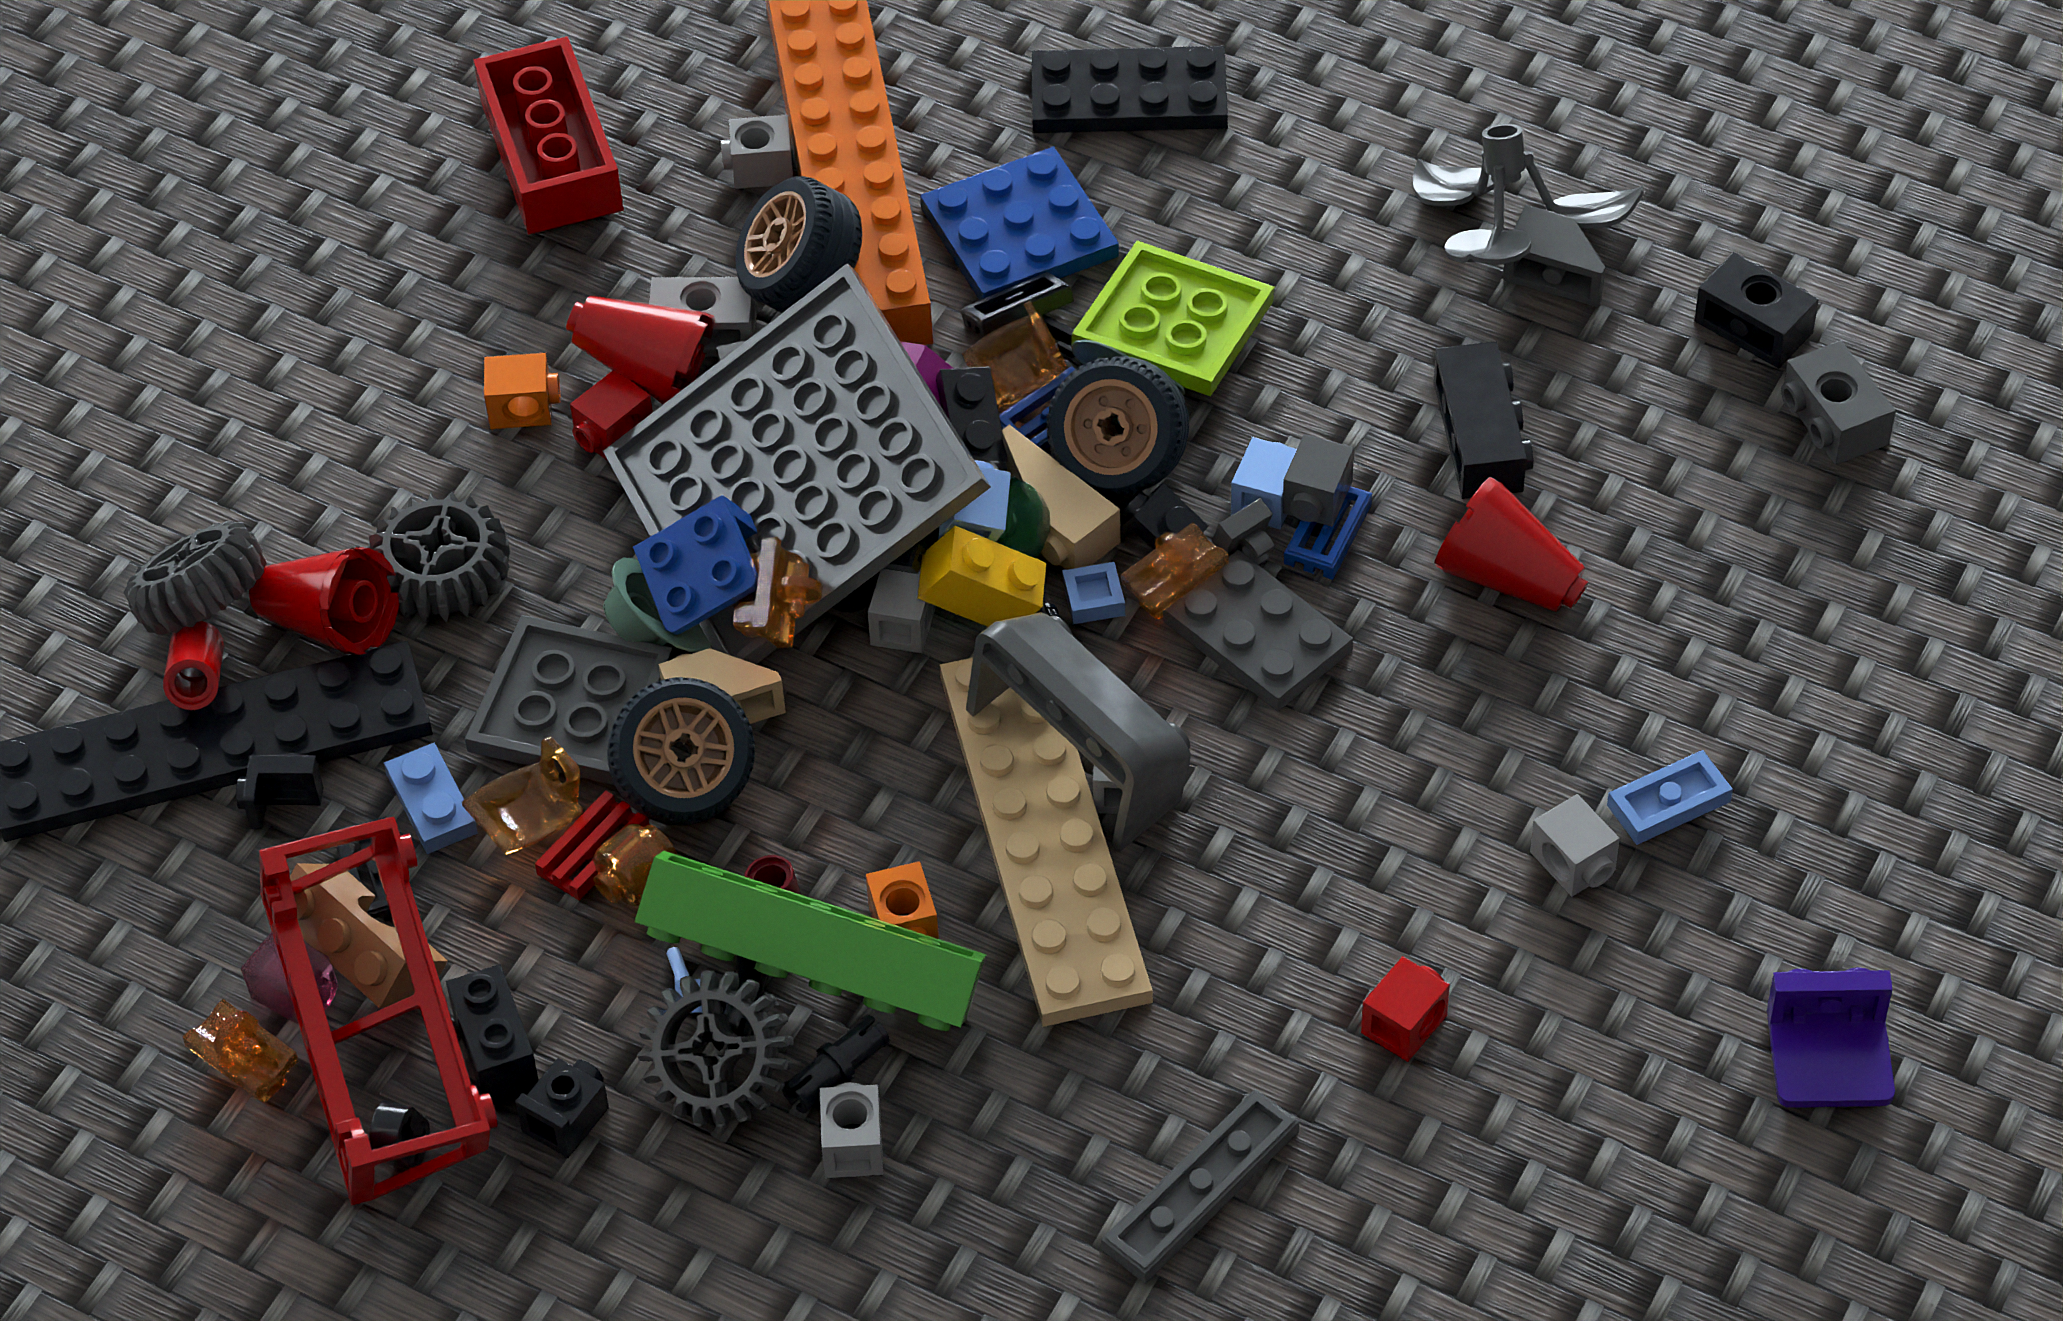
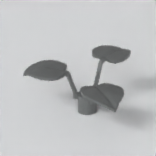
(1502, 164)

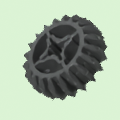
(443, 555)
(195, 577)
(717, 1074)

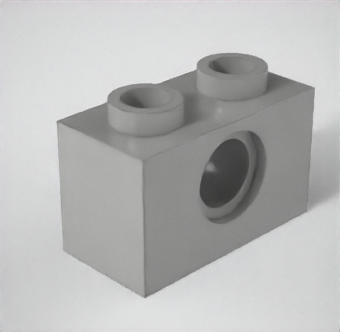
(717, 296)

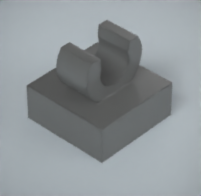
(1246, 532)

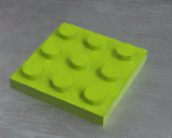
(1176, 315)

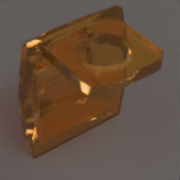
(1019, 357)
(528, 801)

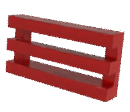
(581, 843)

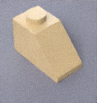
(752, 686)

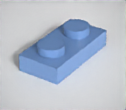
(1669, 797)
(430, 798)

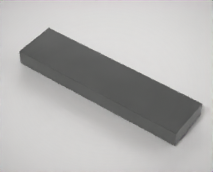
(1200, 1186)

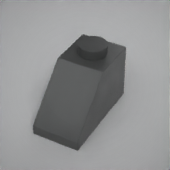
(1558, 260)

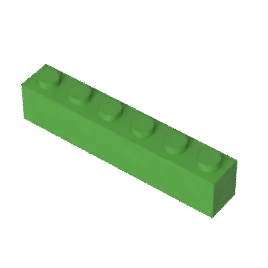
(810, 940)

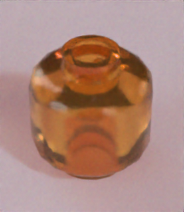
(626, 862)

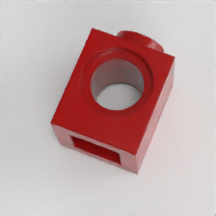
(608, 412)
(1405, 1008)

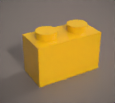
(980, 578)

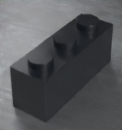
(1481, 417)

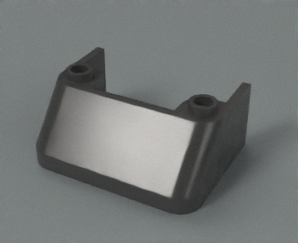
(1089, 709)

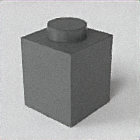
(1318, 480)

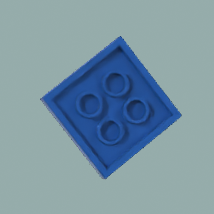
(1019, 223)

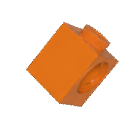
(520, 390)
(901, 892)

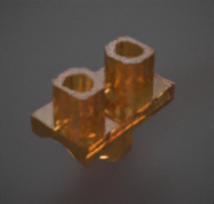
(1173, 569)
(780, 595)
(242, 1050)

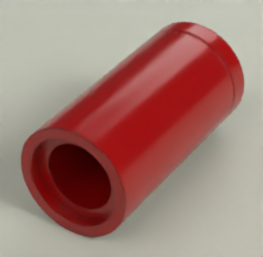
(194, 666)

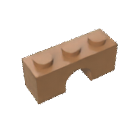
(358, 946)

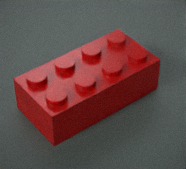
(548, 135)

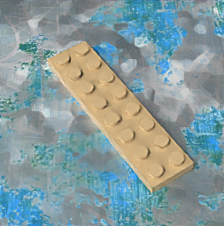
(1049, 857)

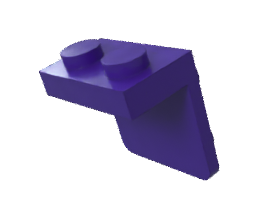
(1831, 1037)

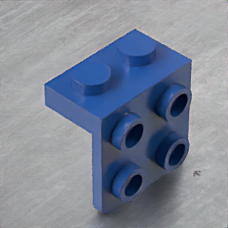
(699, 564)

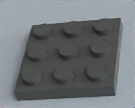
(564, 687)

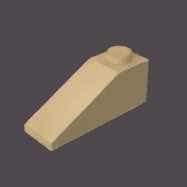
(1081, 519)

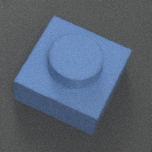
(1093, 592)

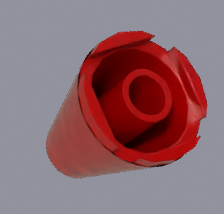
(643, 341)
(1511, 551)
(331, 598)

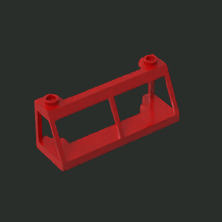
(471, 1112)

